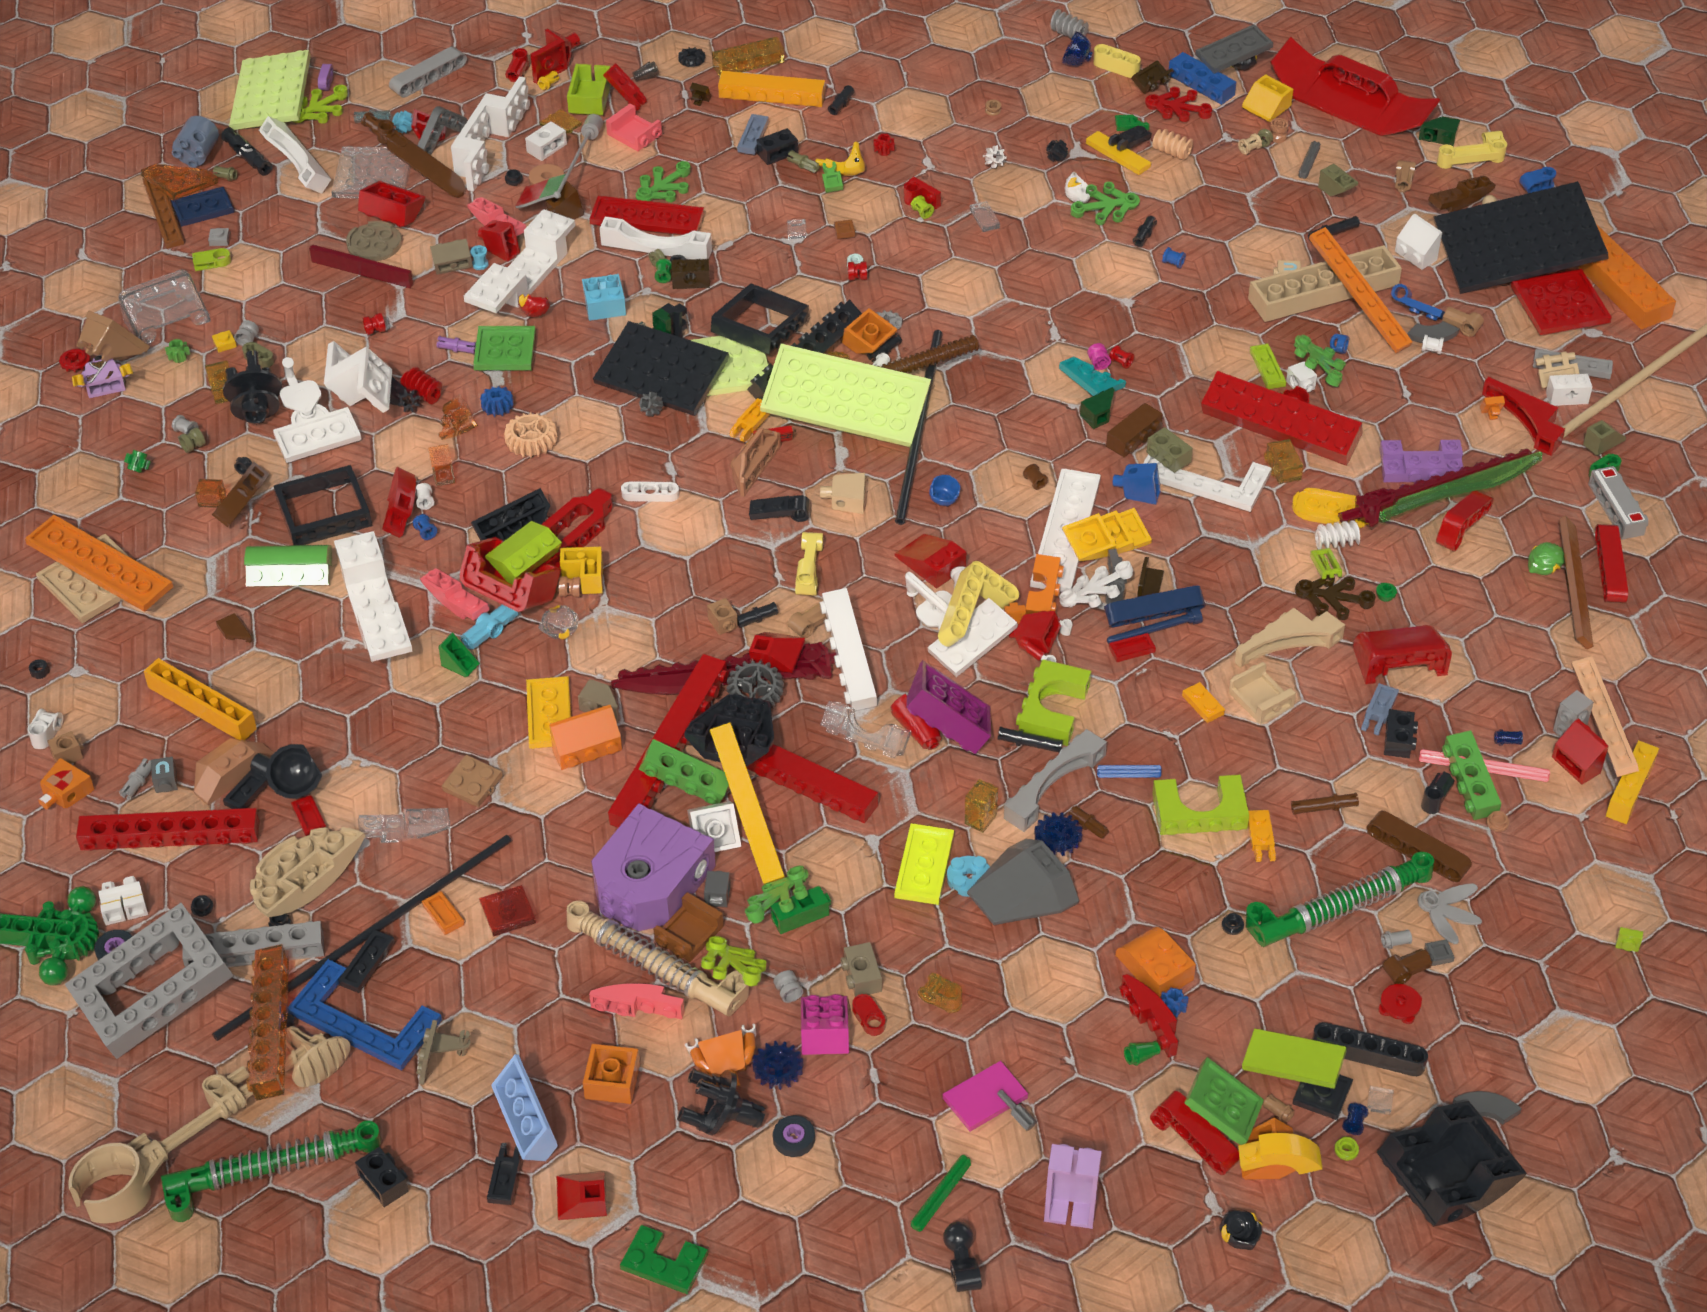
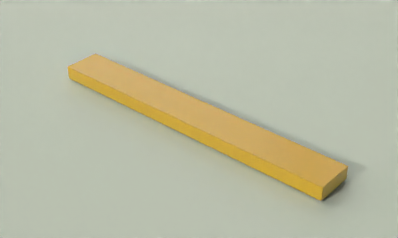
(747, 803)

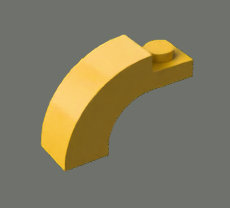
(1281, 1150)

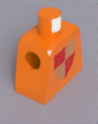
(64, 785)

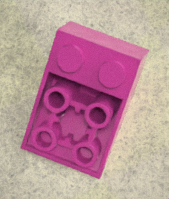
(824, 1025)

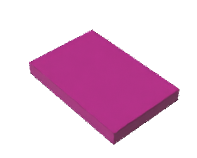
(977, 1098)

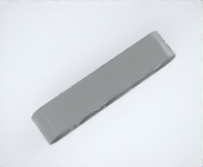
(427, 71)

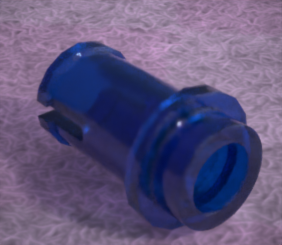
(1508, 737)

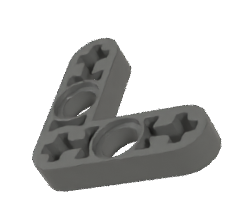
(428, 141)

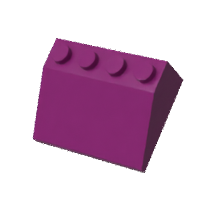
(949, 708)

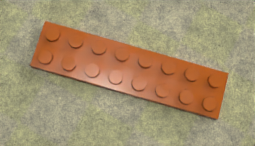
(99, 563)

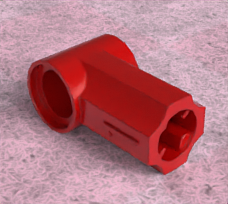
(518, 64)

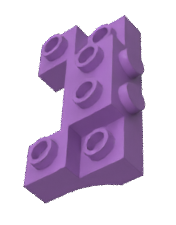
(1418, 465)

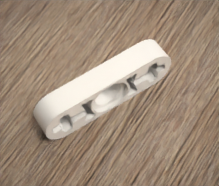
(664, 487)

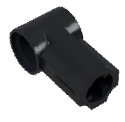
(1437, 792)

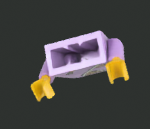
(102, 377)

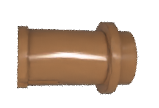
(1282, 1111)

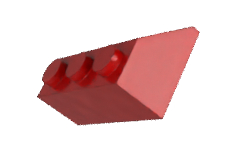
(390, 203)

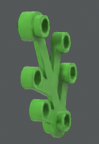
(647, 194)
(1128, 202)
(1320, 356)
(757, 908)

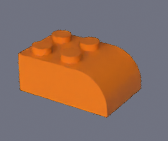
(1157, 961)

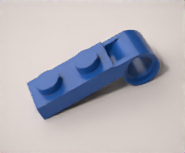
(1416, 306)

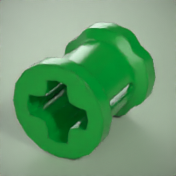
(661, 269)

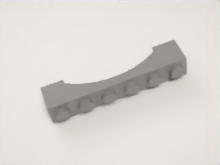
(1084, 751)

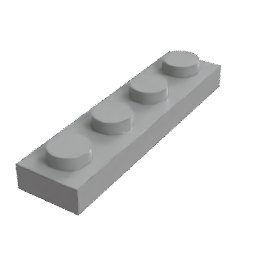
(1587, 365)

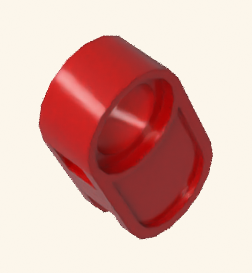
(866, 1010)

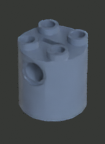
(195, 141)

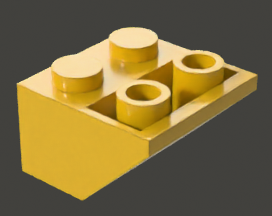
(1268, 98)

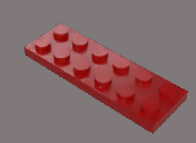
(648, 215)

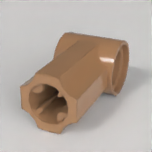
(1404, 173)
(1468, 323)
(805, 623)

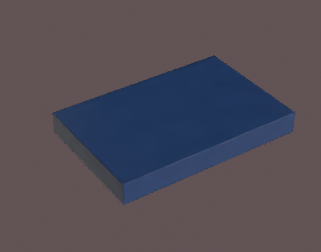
(202, 206)

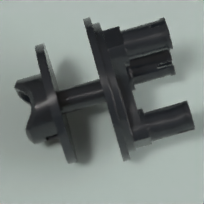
(252, 391)

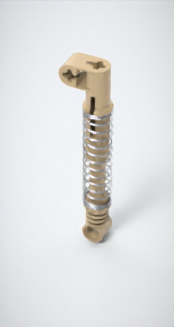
(693, 983)

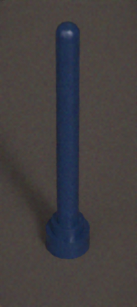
(1192, 616)

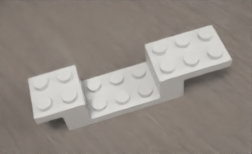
(492, 116)
(544, 250)
(371, 597)

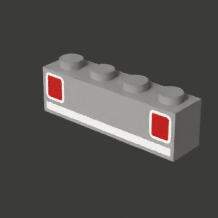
(1618, 502)

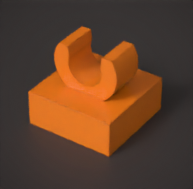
(1492, 406)
(1015, 611)

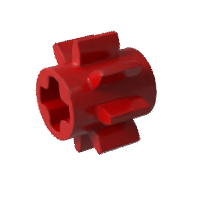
(884, 144)

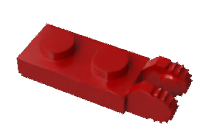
(625, 86)

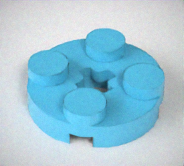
(965, 865)

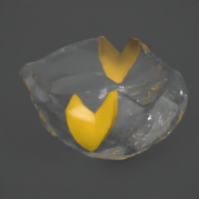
(559, 622)

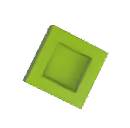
(1629, 939)

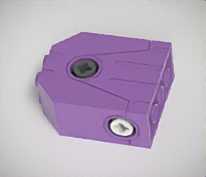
(650, 869)

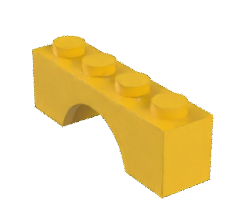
(1630, 785)

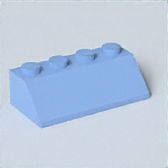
(523, 1112)

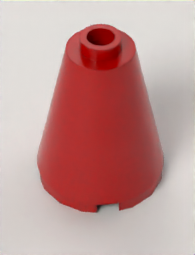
(924, 735)

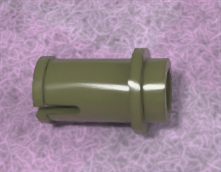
(227, 173)

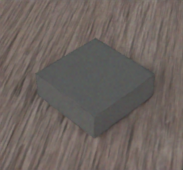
(1440, 952)

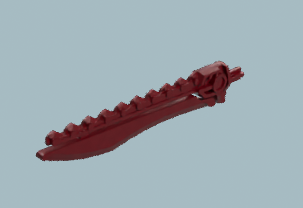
(812, 662)

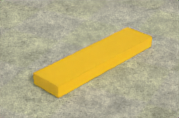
(1125, 157)

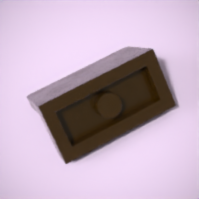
(1150, 580)

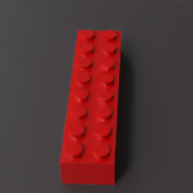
(1282, 417)

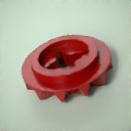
(73, 355)

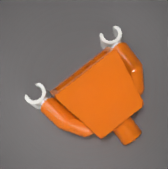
(724, 1052)

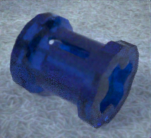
(1355, 1119)

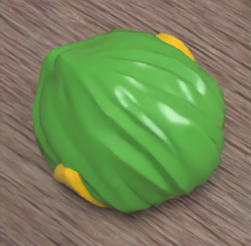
(1545, 559)

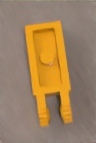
(749, 421)
(1261, 834)

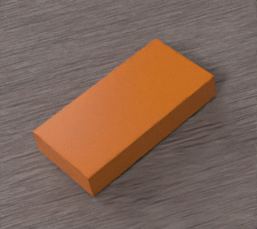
(443, 913)

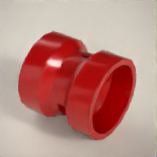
(853, 271)
(373, 324)

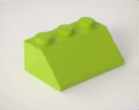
(524, 551)

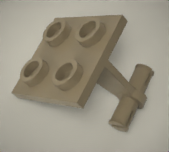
(439, 1043)

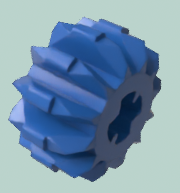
(496, 401)

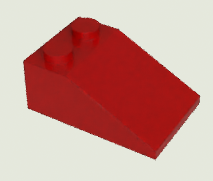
(932, 558)

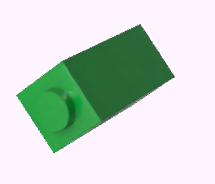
(804, 912)

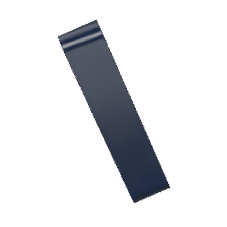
(1154, 606)

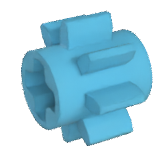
(402, 121)

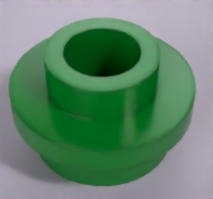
(1386, 592)

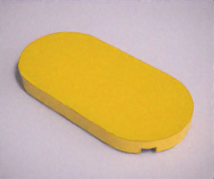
(1323, 506)

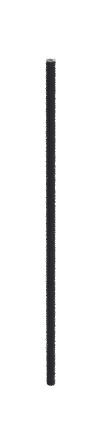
(381, 924)

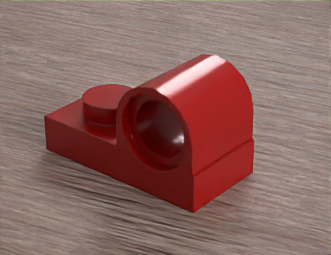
(916, 187)

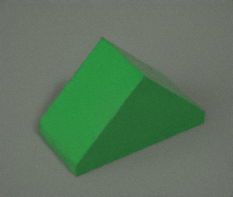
(456, 656)

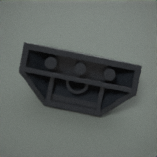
(512, 517)

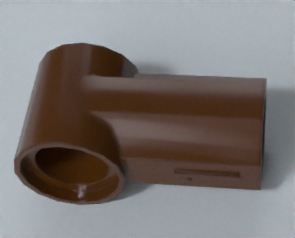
(1402, 968)

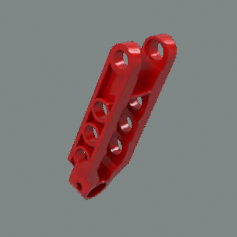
(585, 532)

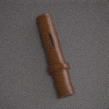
(1325, 803)

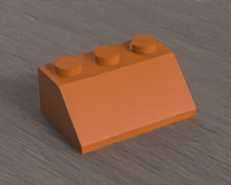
(585, 737)

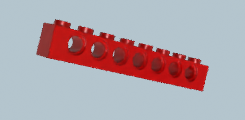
(168, 829)

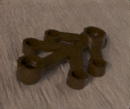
(1310, 590)

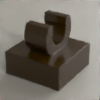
(700, 93)

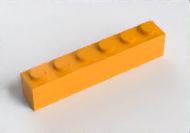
(771, 88)
(200, 700)

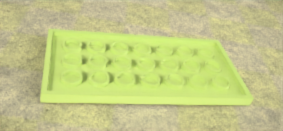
(845, 395)

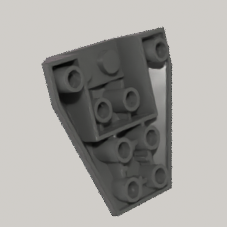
(1024, 884)

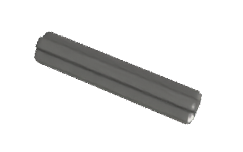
(1309, 159)

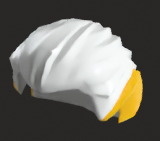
(1076, 188)

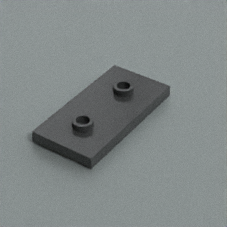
(1234, 48)

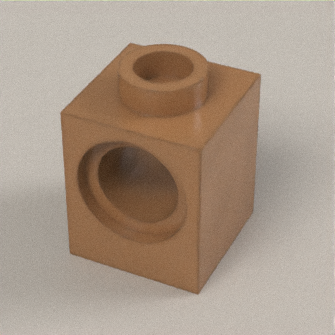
(722, 616)
(66, 747)

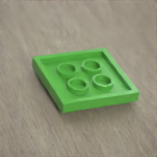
(504, 348)
(1224, 1101)

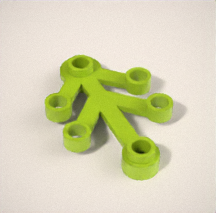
(321, 106)
(718, 947)

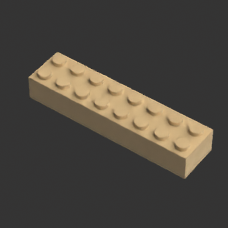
(1319, 285)

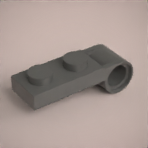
(1112, 561)

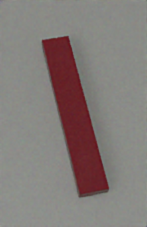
(361, 266)

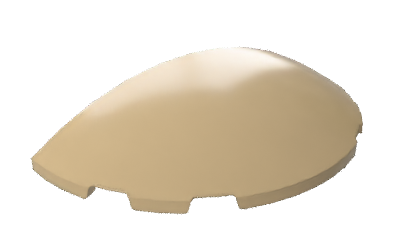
(302, 869)

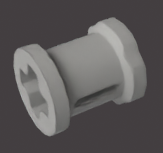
(183, 425)

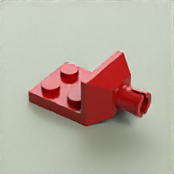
(554, 55)

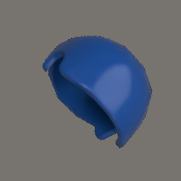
(944, 490)

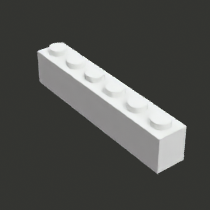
(849, 649)

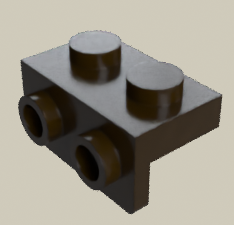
(1151, 77)

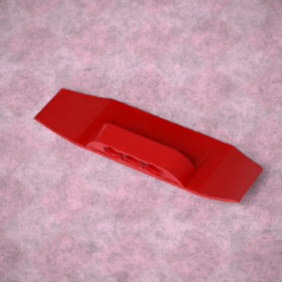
(1349, 91)

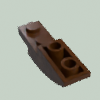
(1463, 195)
(240, 494)

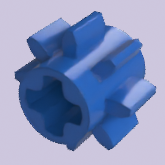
(1175, 1001)

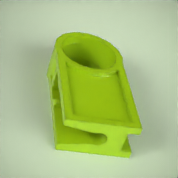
(208, 259)

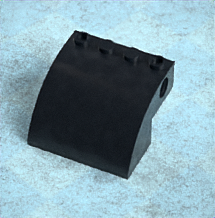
(1451, 1163)

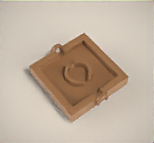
(472, 781)

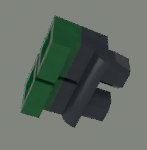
(670, 319)

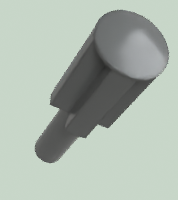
(1018, 1112)

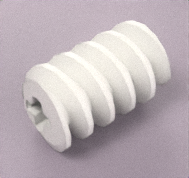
(1337, 533)

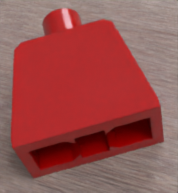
(500, 239)

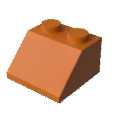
(867, 332)
(1270, 1171)

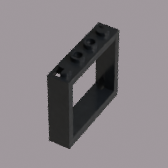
(723, 323)
(329, 526)

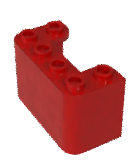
(525, 592)

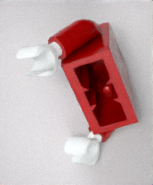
(1038, 632)

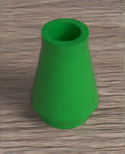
(1140, 1052)

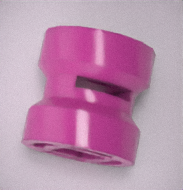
(1099, 357)

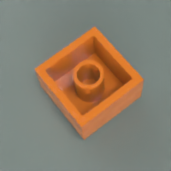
(611, 1073)

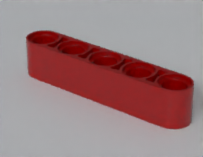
(1611, 563)

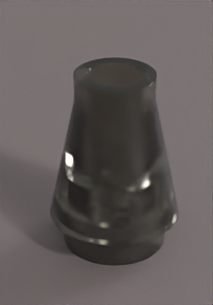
(645, 72)

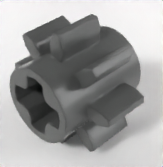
(651, 404)

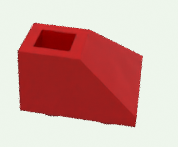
(778, 649)
(581, 1196)

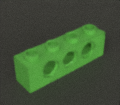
(1465, 745)
(680, 762)

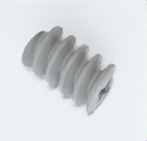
(1067, 24)

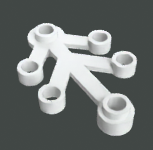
(1095, 586)

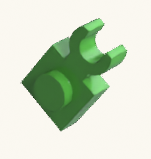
(832, 178)

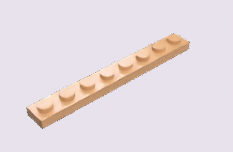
(1605, 716)

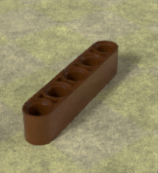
(1410, 840)

